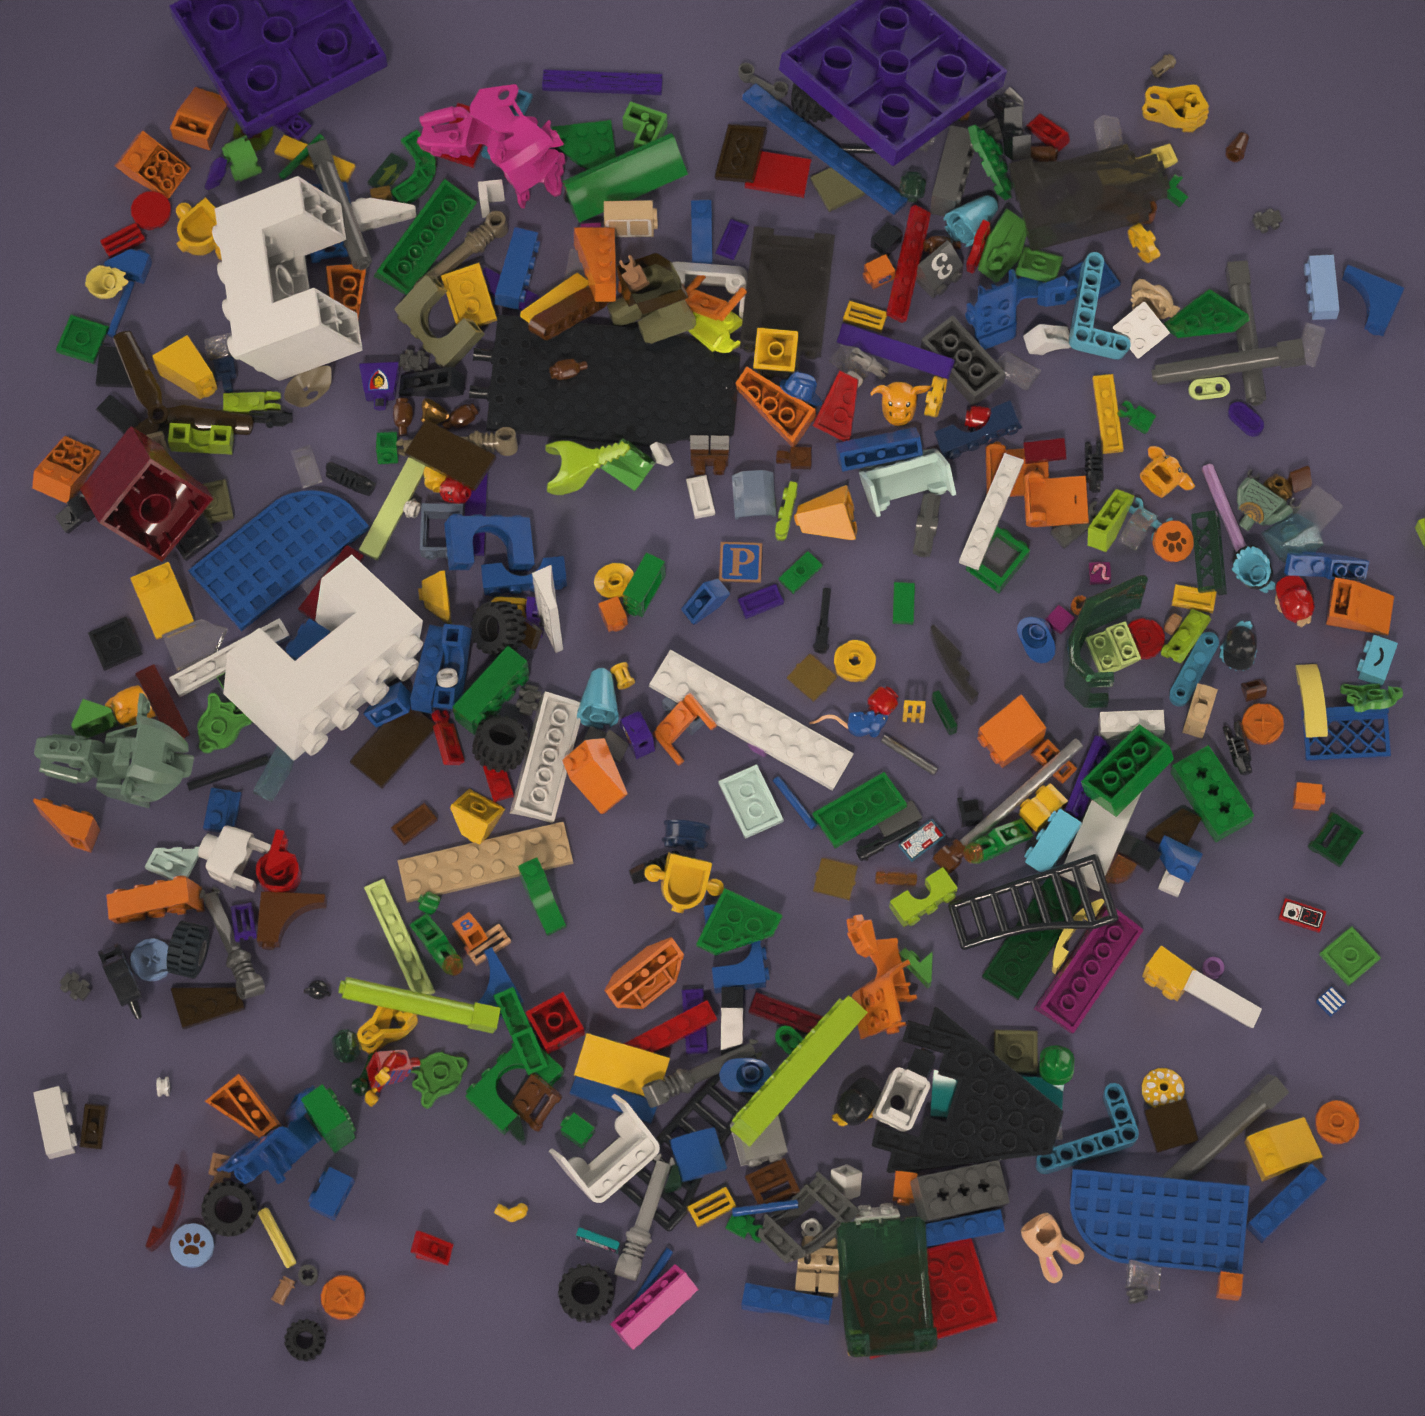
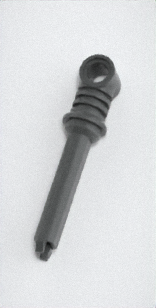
(238, 960)
(683, 1080)

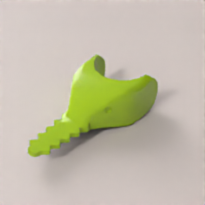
(579, 463)

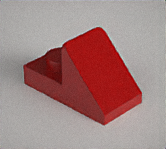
(277, 858)
(431, 1248)

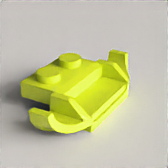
(716, 334)

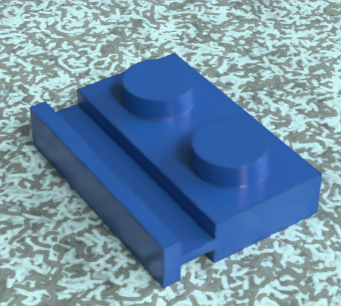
(222, 809)

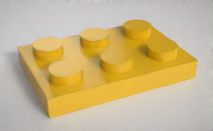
(469, 295)

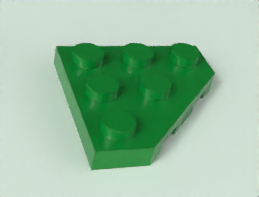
(587, 143)
(993, 162)
(1207, 316)
(736, 924)

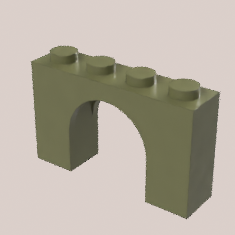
(415, 312)

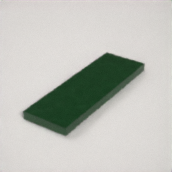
(1025, 953)

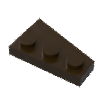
(205, 1004)

